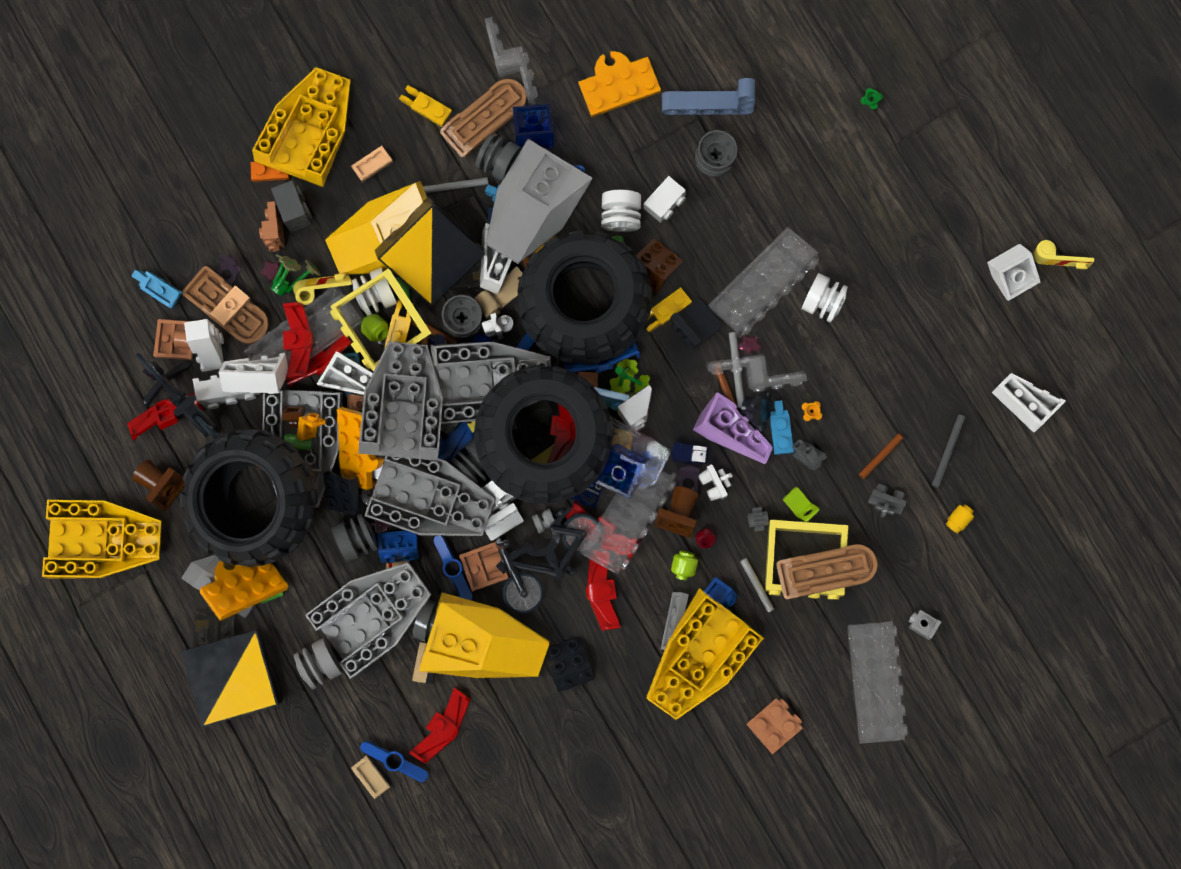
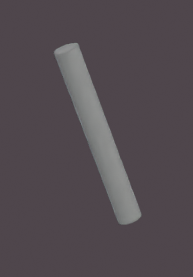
(757, 585)

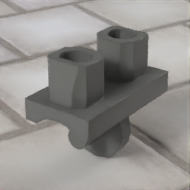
(808, 455)
(885, 502)

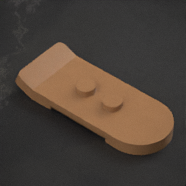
(484, 116)
(209, 289)
(826, 571)

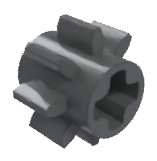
(758, 519)

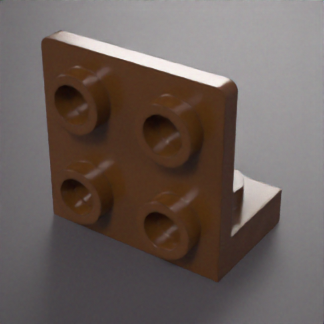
(659, 263)

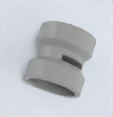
(543, 520)

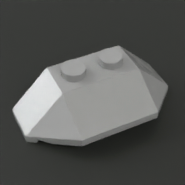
(202, 573)

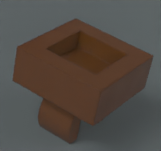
(292, 414)

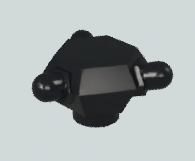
(757, 409)

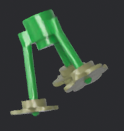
(280, 283)

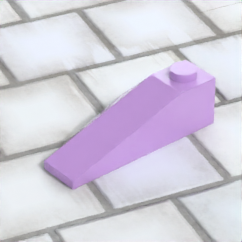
(727, 427)

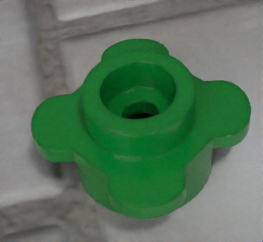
(876, 98)

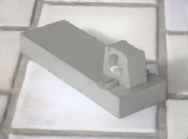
(675, 613)

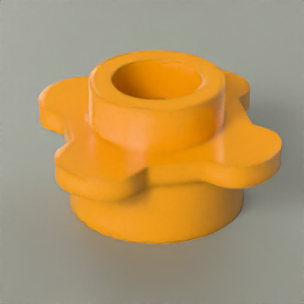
(811, 406)

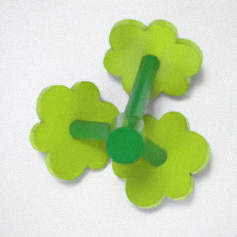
(626, 373)

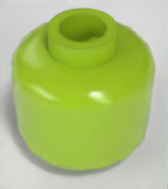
(374, 328)
(684, 565)

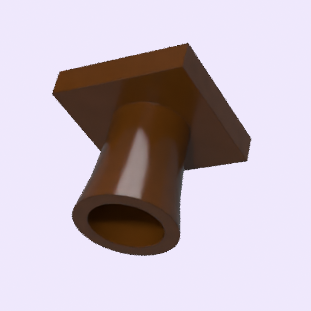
(163, 486)
(677, 518)

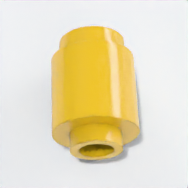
(960, 518)

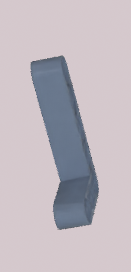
(711, 102)

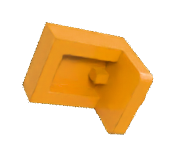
(308, 426)

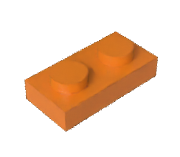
(264, 173)

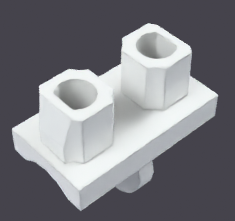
(496, 326)
(711, 475)

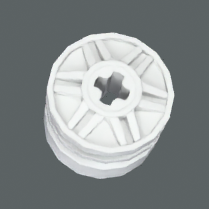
(621, 210)
(378, 293)
(825, 298)

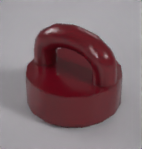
(705, 538)

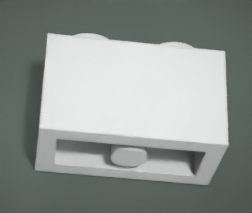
(665, 199)

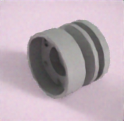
(316, 664)

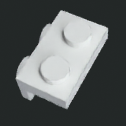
(503, 521)

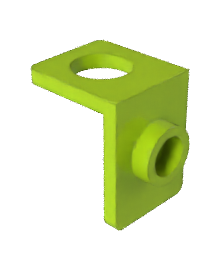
(800, 504)

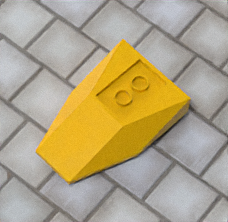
(306, 128)
(361, 234)
(98, 539)
(480, 642)
(701, 656)

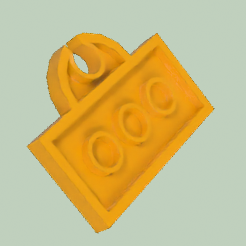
(618, 84)
(350, 460)
(241, 588)

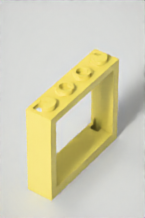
(347, 329)
(807, 527)

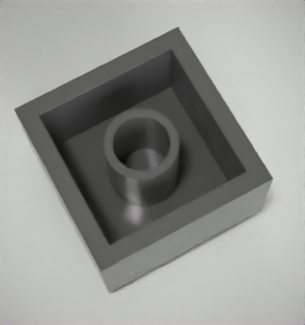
(292, 206)

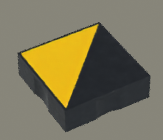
(429, 252)
(231, 677)

